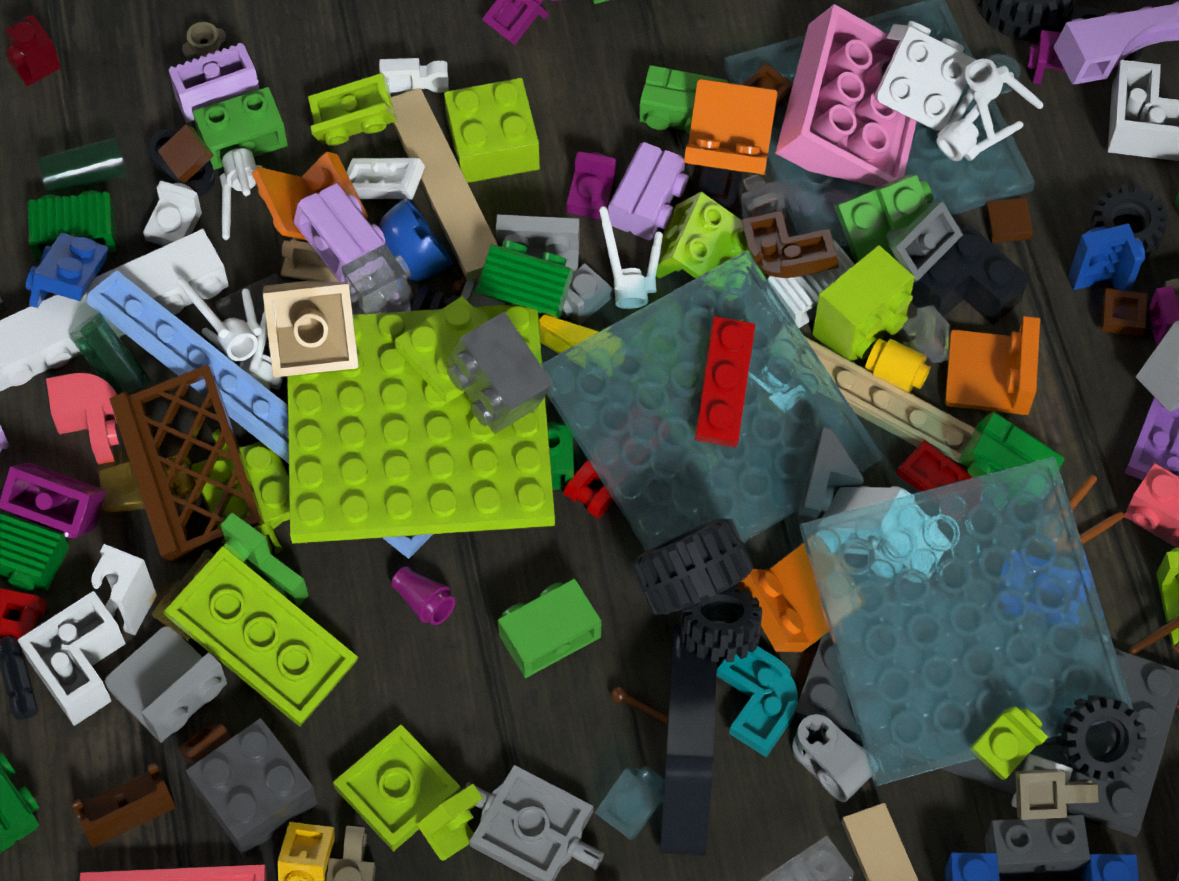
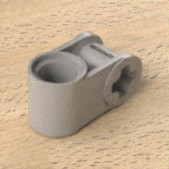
(836, 761)

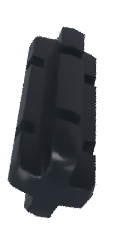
(16, 679)

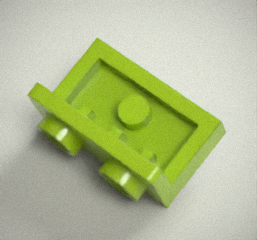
(352, 110)

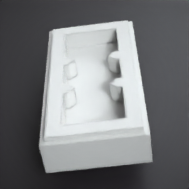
(385, 177)

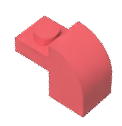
(83, 403)

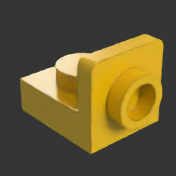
(305, 852)

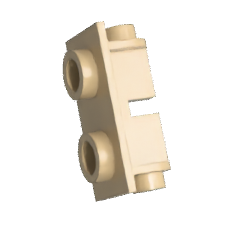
(304, 263)

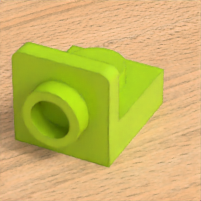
(1009, 740)
(447, 824)

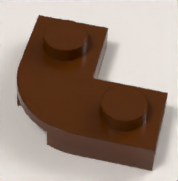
(785, 255)

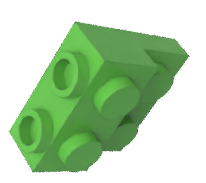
(881, 210)

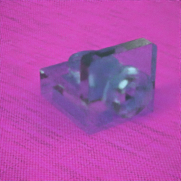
(632, 800)

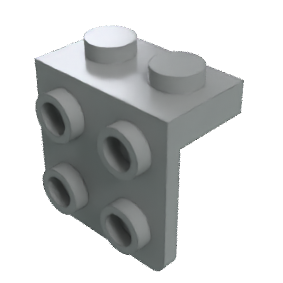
(165, 682)

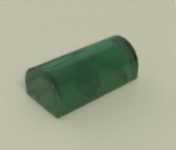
(81, 166)
(109, 355)

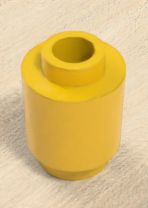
(898, 364)

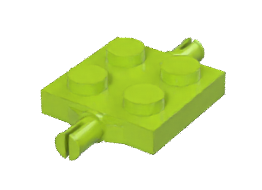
(268, 482)

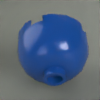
(411, 238)

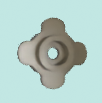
(201, 33)

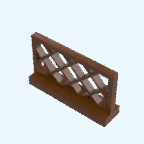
(151, 473)

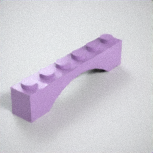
(1096, 45)

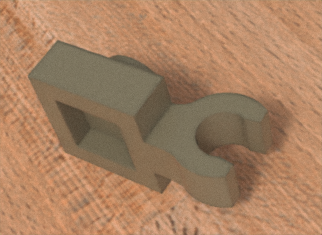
(1046, 793)
(352, 865)

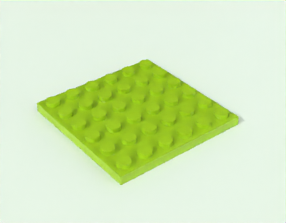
(392, 459)

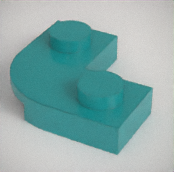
(771, 698)

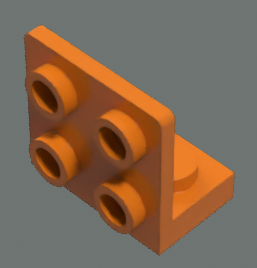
(731, 126)
(284, 191)
(994, 369)
(789, 602)

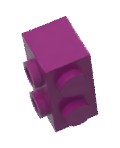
(52, 499)

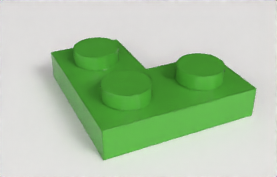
(253, 551)

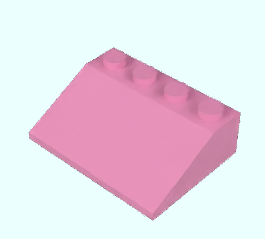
(832, 110)

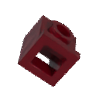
(31, 51)

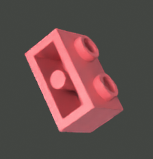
(1157, 505)

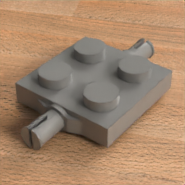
(533, 826)

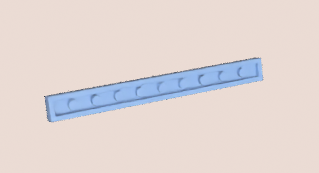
(185, 350)

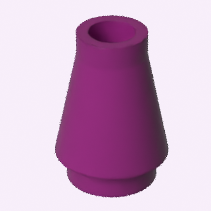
(426, 597)

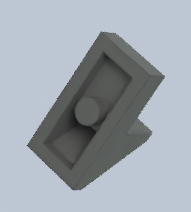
(925, 239)
(828, 466)

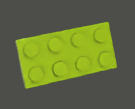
(261, 636)

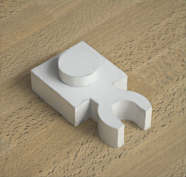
(407, 75)

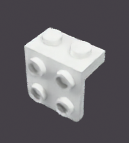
(923, 76)

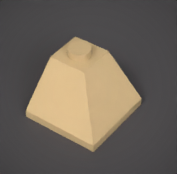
(310, 327)

